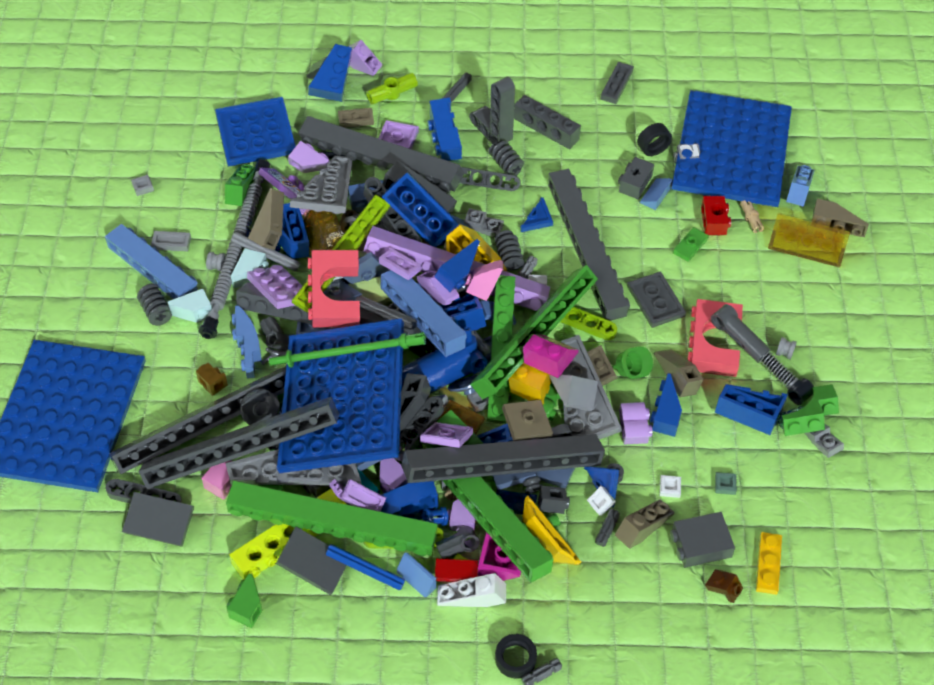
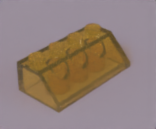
(322, 230)
(809, 239)

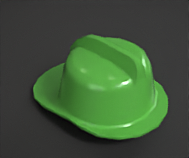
(634, 362)

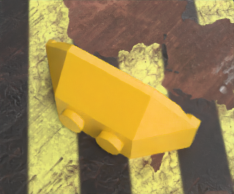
(464, 236)
(547, 534)

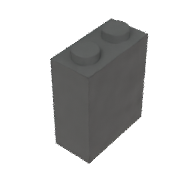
(702, 539)

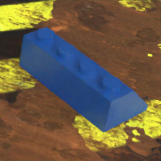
(420, 209)

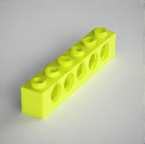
(260, 546)

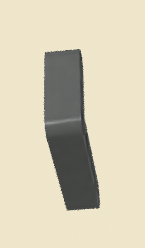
(497, 121)
(391, 224)

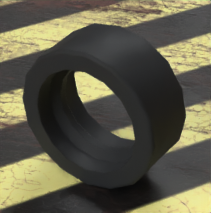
(649, 134)
(515, 640)

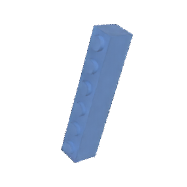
(150, 262)
(429, 315)

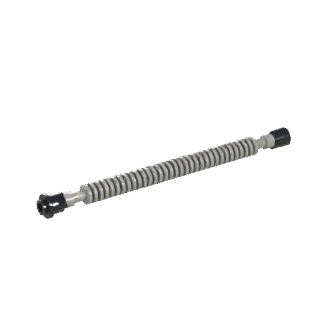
(209, 327)

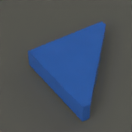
(538, 217)
(604, 477)

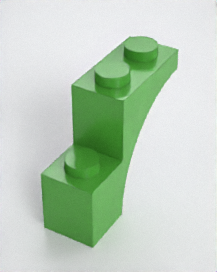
(812, 415)

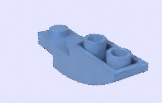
(246, 340)

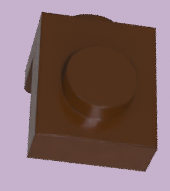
(724, 583)

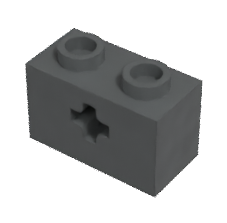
(636, 177)

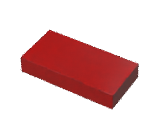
(455, 570)

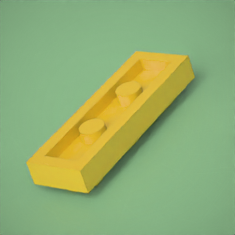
(769, 563)

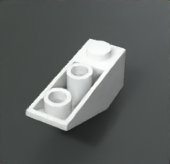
(473, 592)

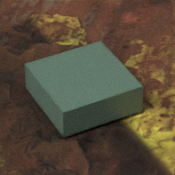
(725, 483)

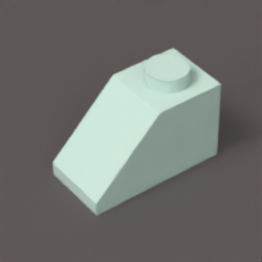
(248, 262)
(191, 307)

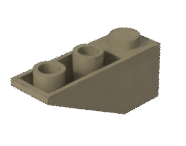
(837, 216)
(269, 222)
(683, 372)
(643, 523)

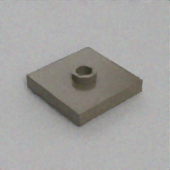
(527, 420)

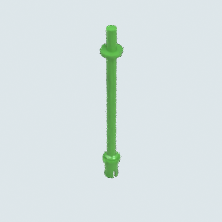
(403, 341)

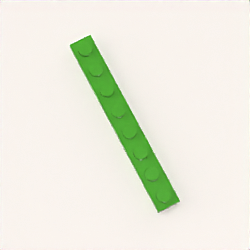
(501, 336)

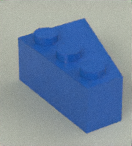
(332, 75)
(444, 130)
(294, 235)
(466, 312)
(751, 407)
(411, 500)

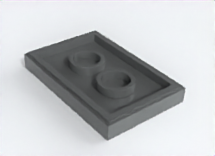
(656, 299)
(158, 519)
(308, 560)

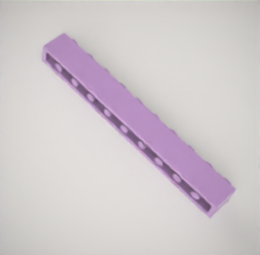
(379, 241)

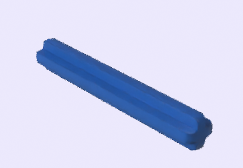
(365, 567)

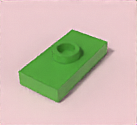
(690, 244)

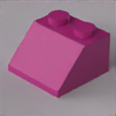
(548, 354)
(496, 561)

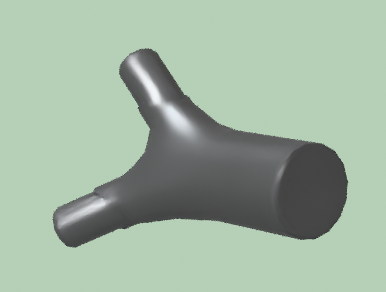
(273, 353)

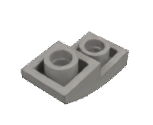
(479, 222)
(825, 441)

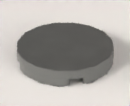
(259, 406)

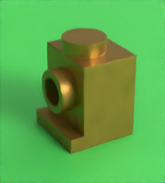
(211, 378)

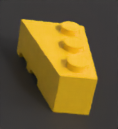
(530, 383)

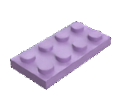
(275, 285)

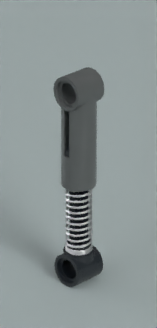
(727, 319)

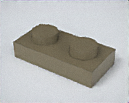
(356, 117)
(602, 365)

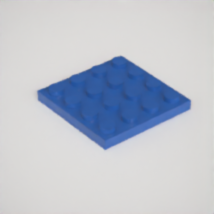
(255, 131)

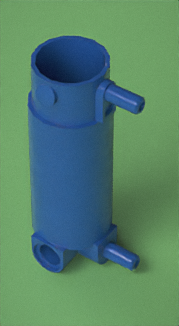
(446, 370)

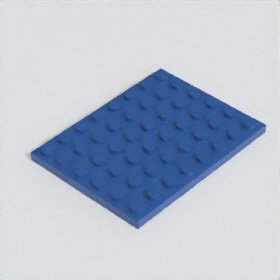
(739, 148)
(363, 388)
(66, 414)

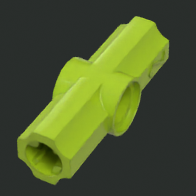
(391, 88)

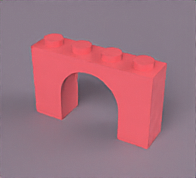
(325, 311)
(704, 355)

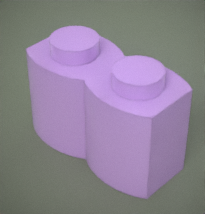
(634, 423)

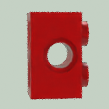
(715, 215)

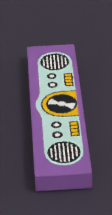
(279, 182)

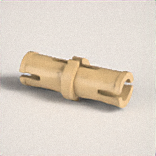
(752, 216)

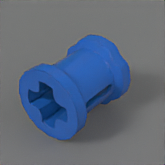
(442, 516)

